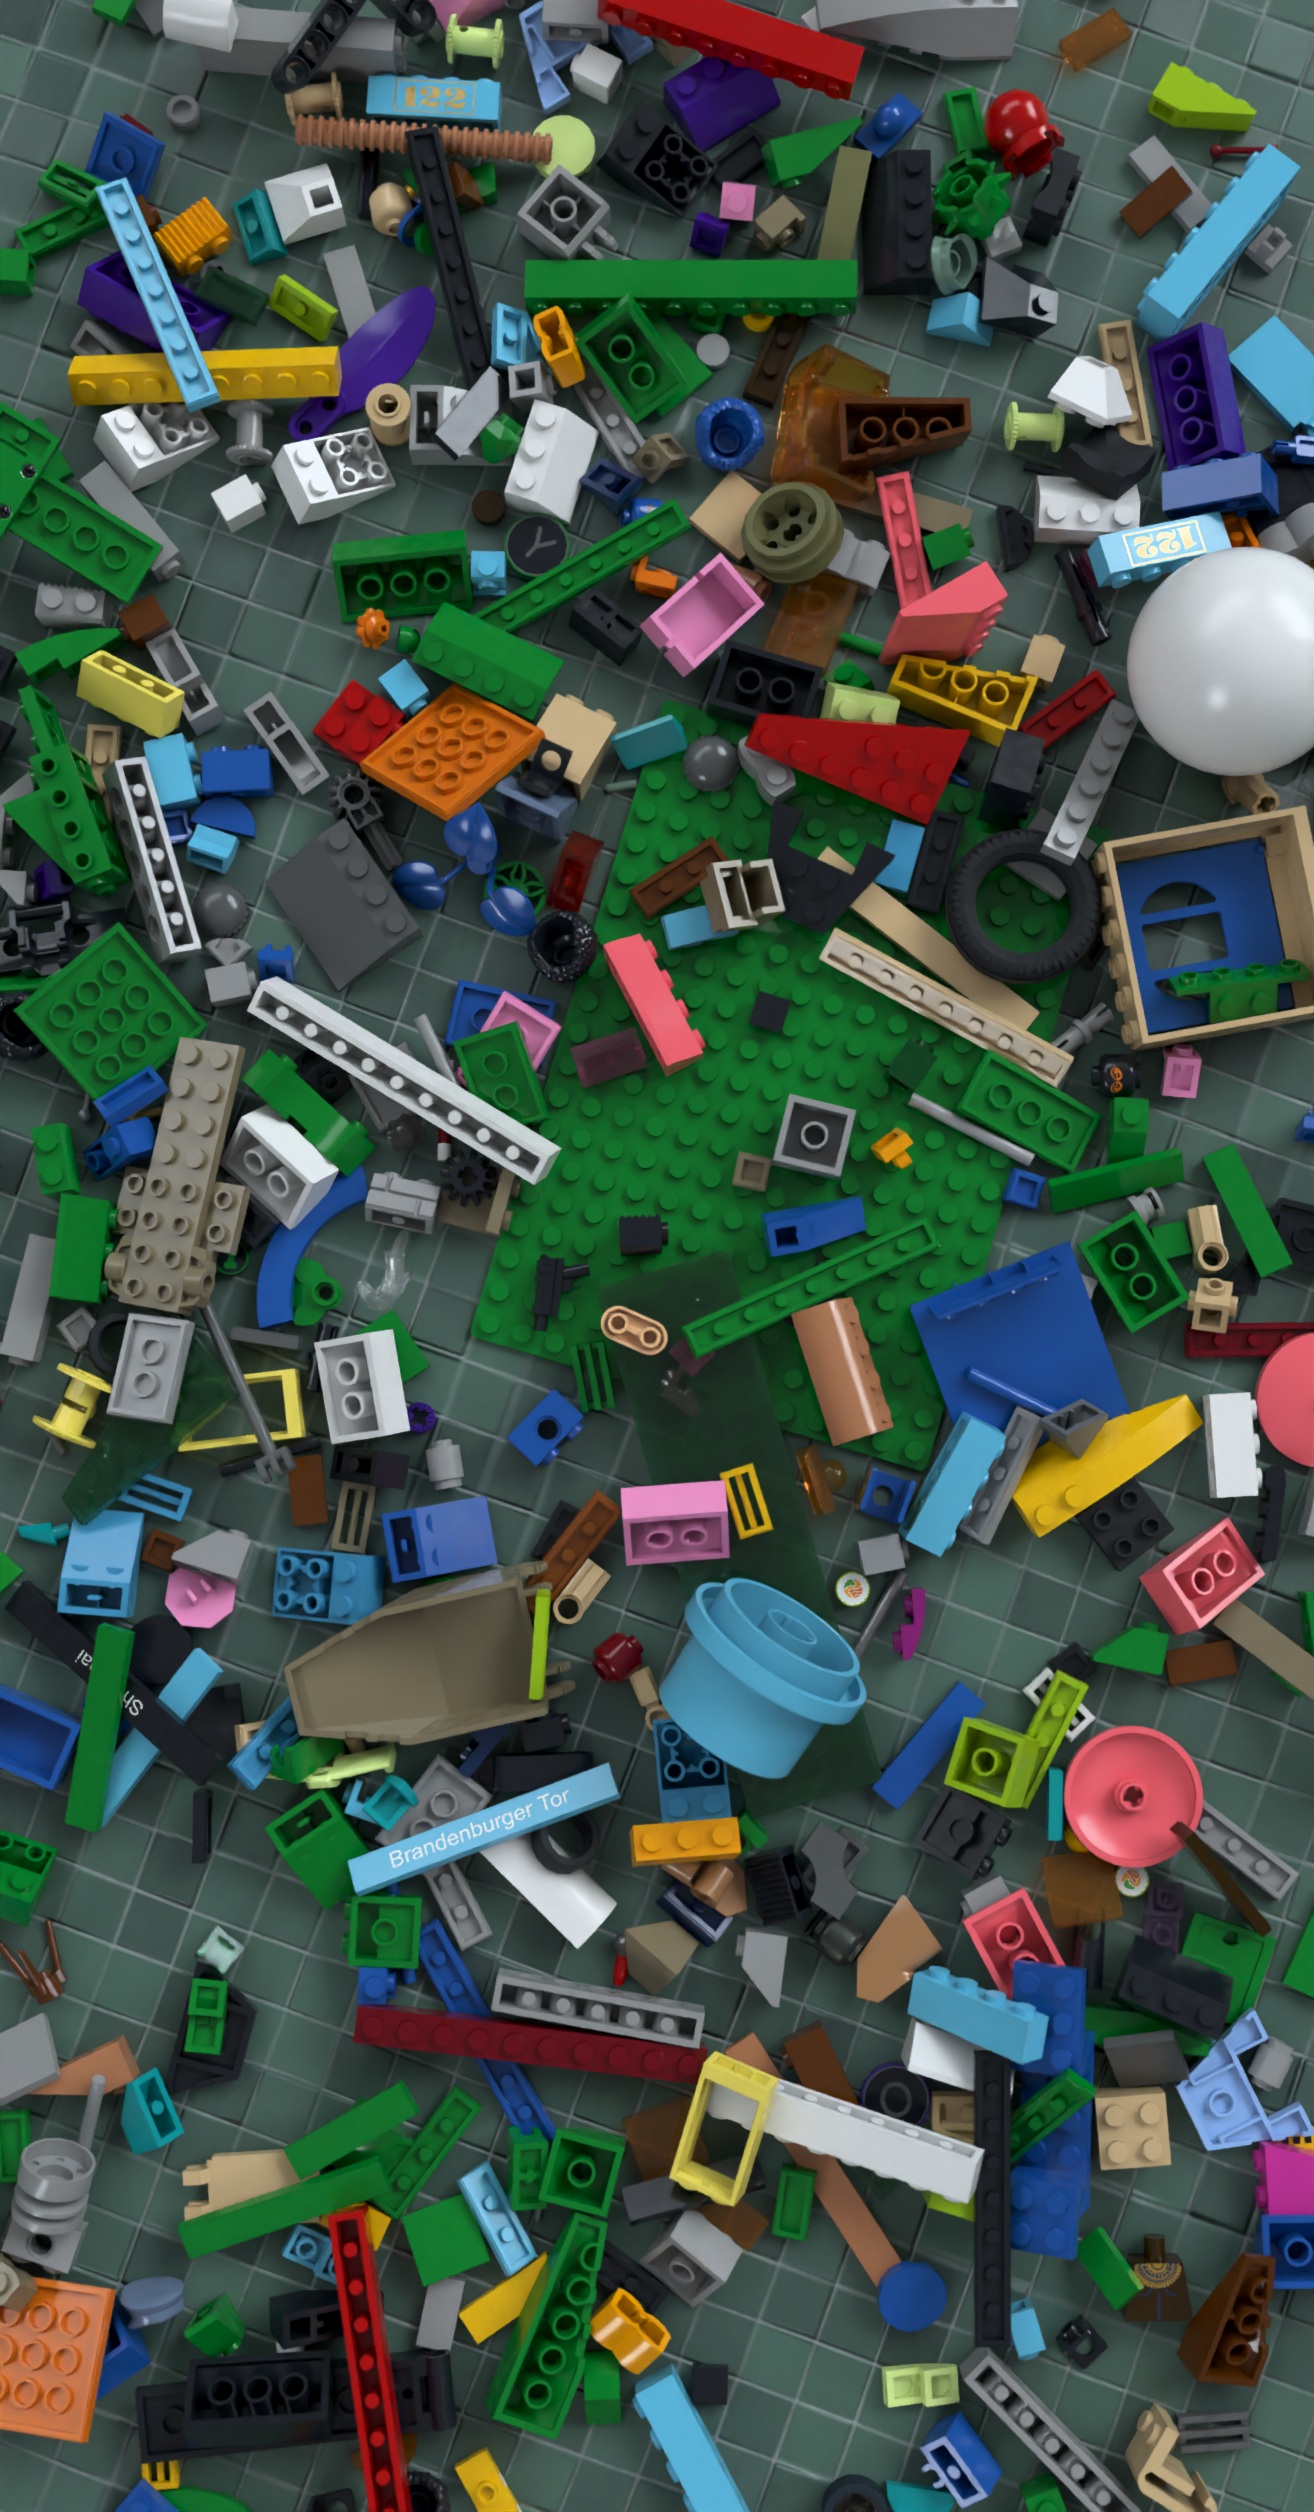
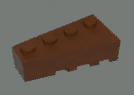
(894, 429)

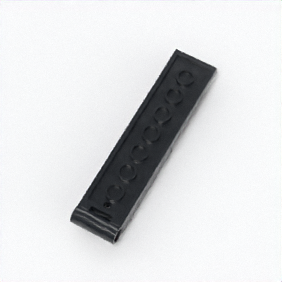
(424, 2409)

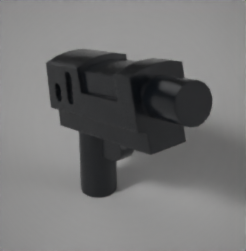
(551, 1280)

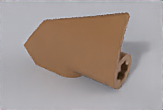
(714, 1883)
(894, 1952)

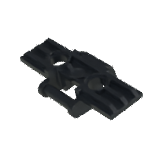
(53, 950)

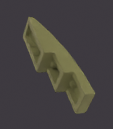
(844, 204)

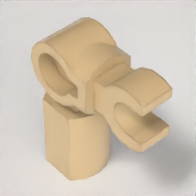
(648, 1695)

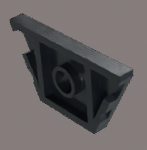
(200, 2070)

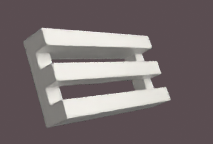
(1037, 1682)

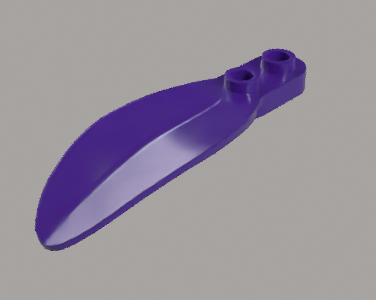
(372, 356)

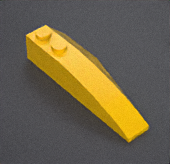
(1062, 1485)

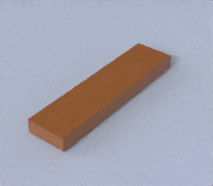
(576, 1544)

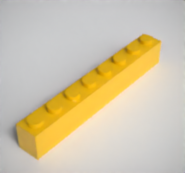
(234, 373)

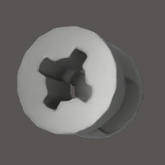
(1147, 1205)

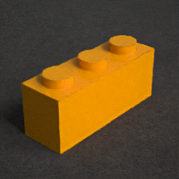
(685, 1841)

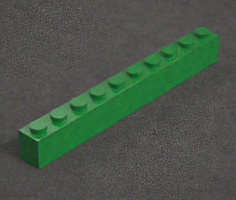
(694, 286)

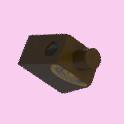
(1164, 2283)

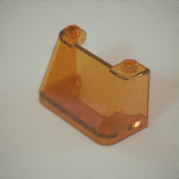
(805, 423)

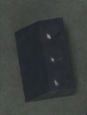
(1174, 1990)

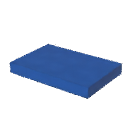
(475, 1003)

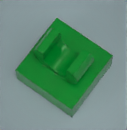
(751, 1831)

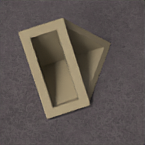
(657, 1953)

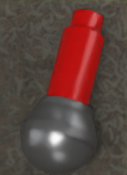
(620, 1966)

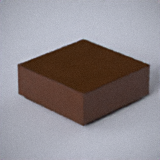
(160, 1549)

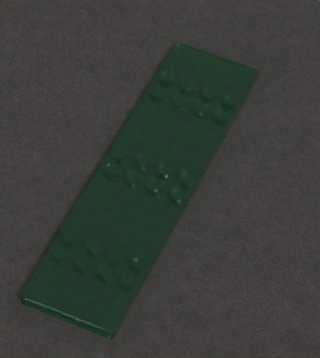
(730, 1432)

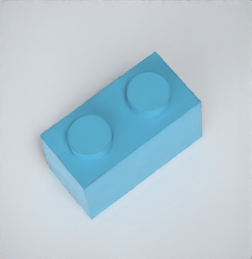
(173, 772)

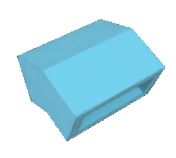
(212, 849)

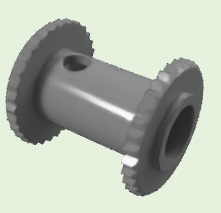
(249, 434)

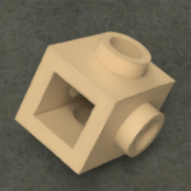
(1212, 1305)

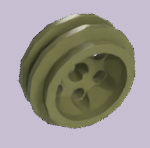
(783, 519)

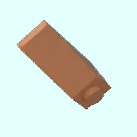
(110, 2059)

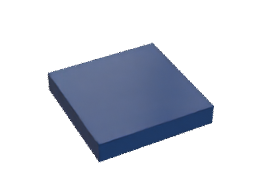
(125, 152)

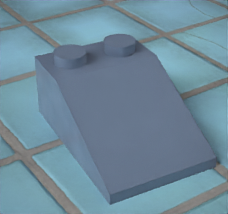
(541, 814)

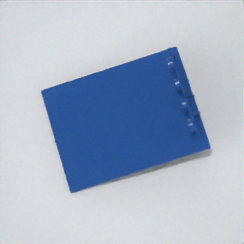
(1025, 1329)

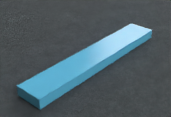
(137, 1752)

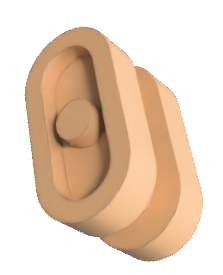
(634, 1330)

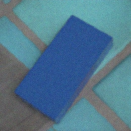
(130, 1096)

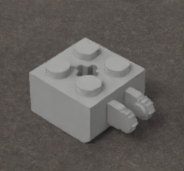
(566, 219)

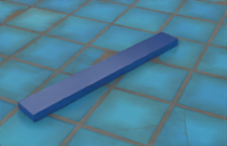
(463, 1996)

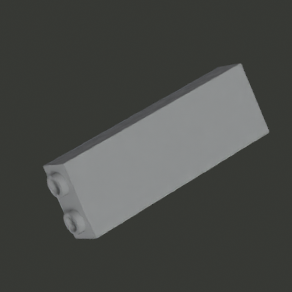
(263, 36)

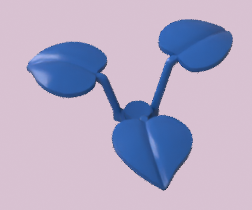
(474, 837)

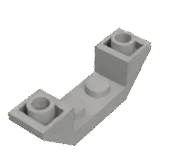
(17, 884)

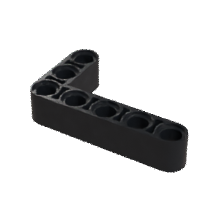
(325, 39)

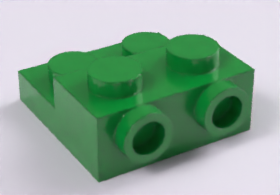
(383, 1930)

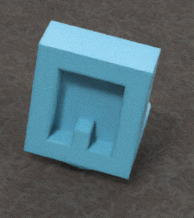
(354, 1804)

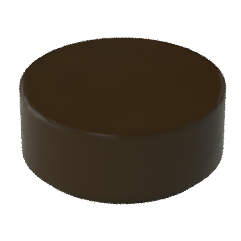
(488, 507)

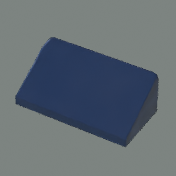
(692, 1913)

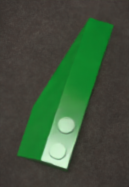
(551, 2334)

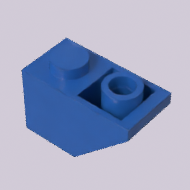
(120, 1147)

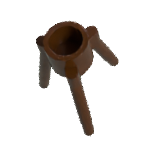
(42, 1984)

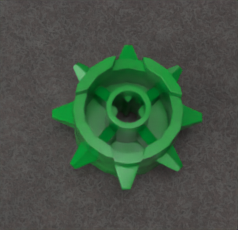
(971, 199)

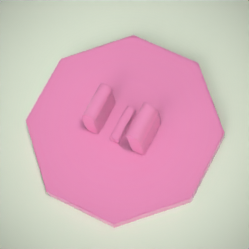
(199, 1599)

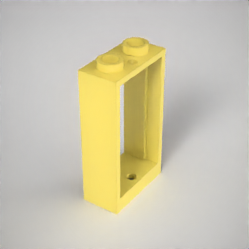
(293, 1408)
(746, 2081)

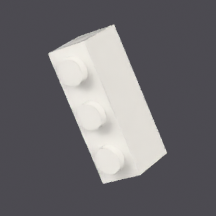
(1231, 1445)

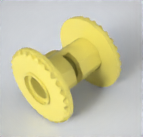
(76, 1406)

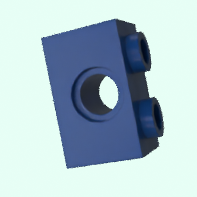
(527, 1436)

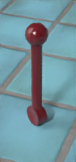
(1216, 150)

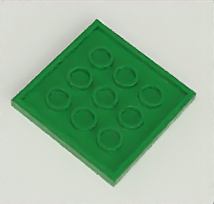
(110, 1014)

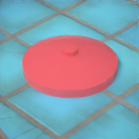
(1287, 1399)
(1129, 1792)

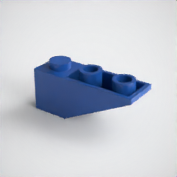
(812, 1225)

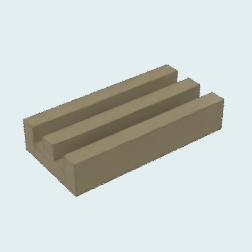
(349, 1546)

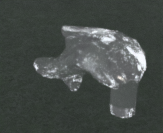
(395, 1277)

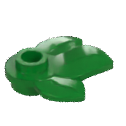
(307, 1292)

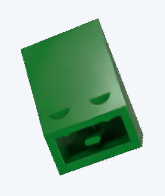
(318, 1843)

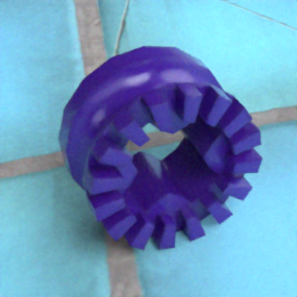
(431, 1418)

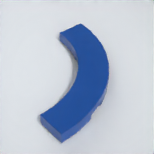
(289, 1246)

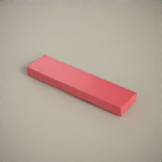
(903, 537)

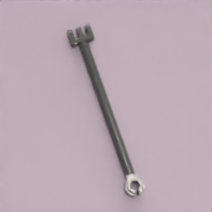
(272, 1456)

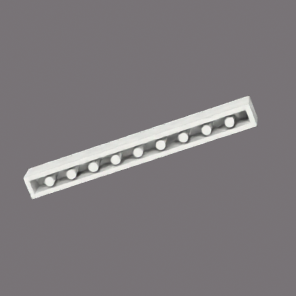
(404, 1079)

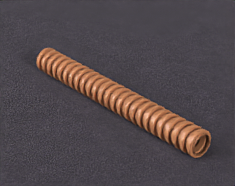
(453, 140)

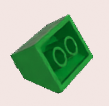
(82, 1249)
(1133, 1271)

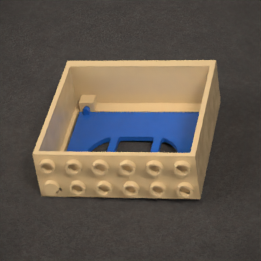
(1263, 906)

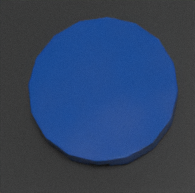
(911, 2295)

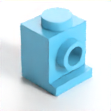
(488, 573)
(1025, 2330)

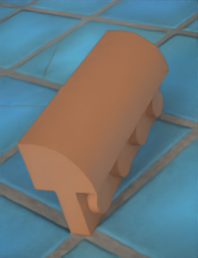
(842, 1370)

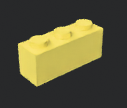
(130, 693)

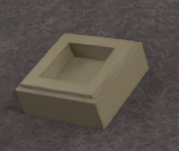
(751, 1172)

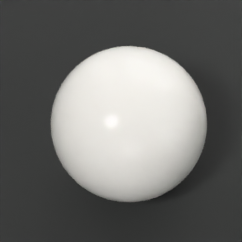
(1228, 662)

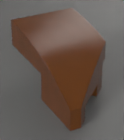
(464, 185)

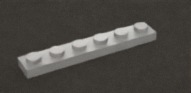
(1090, 783)

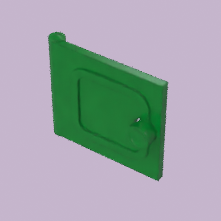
(1242, 1961)

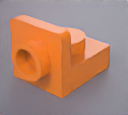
(653, 583)

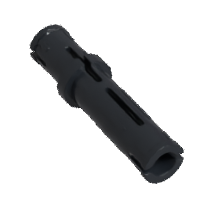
(1088, 609)

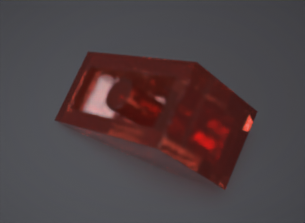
(575, 871)

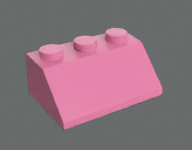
(675, 1522)

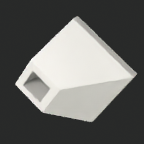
(305, 203)
(1092, 391)

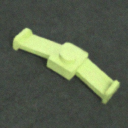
(350, 1765)

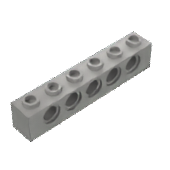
(151, 860)
(598, 2008)
(1045, 2433)

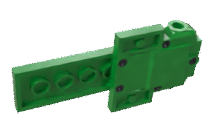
(63, 520)

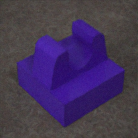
(709, 234)
(49, 882)

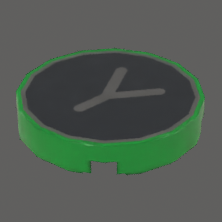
(536, 545)

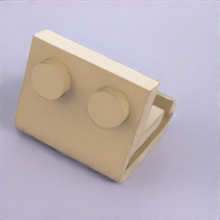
(1160, 2473)

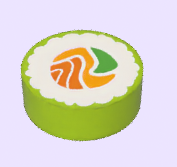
(852, 1589)
(1131, 1880)

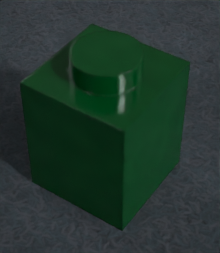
(911, 1065)

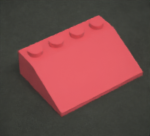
(948, 620)

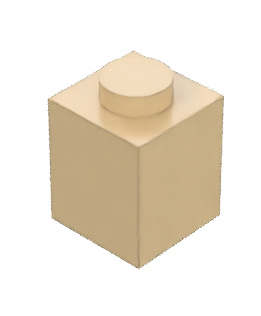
(1042, 660)

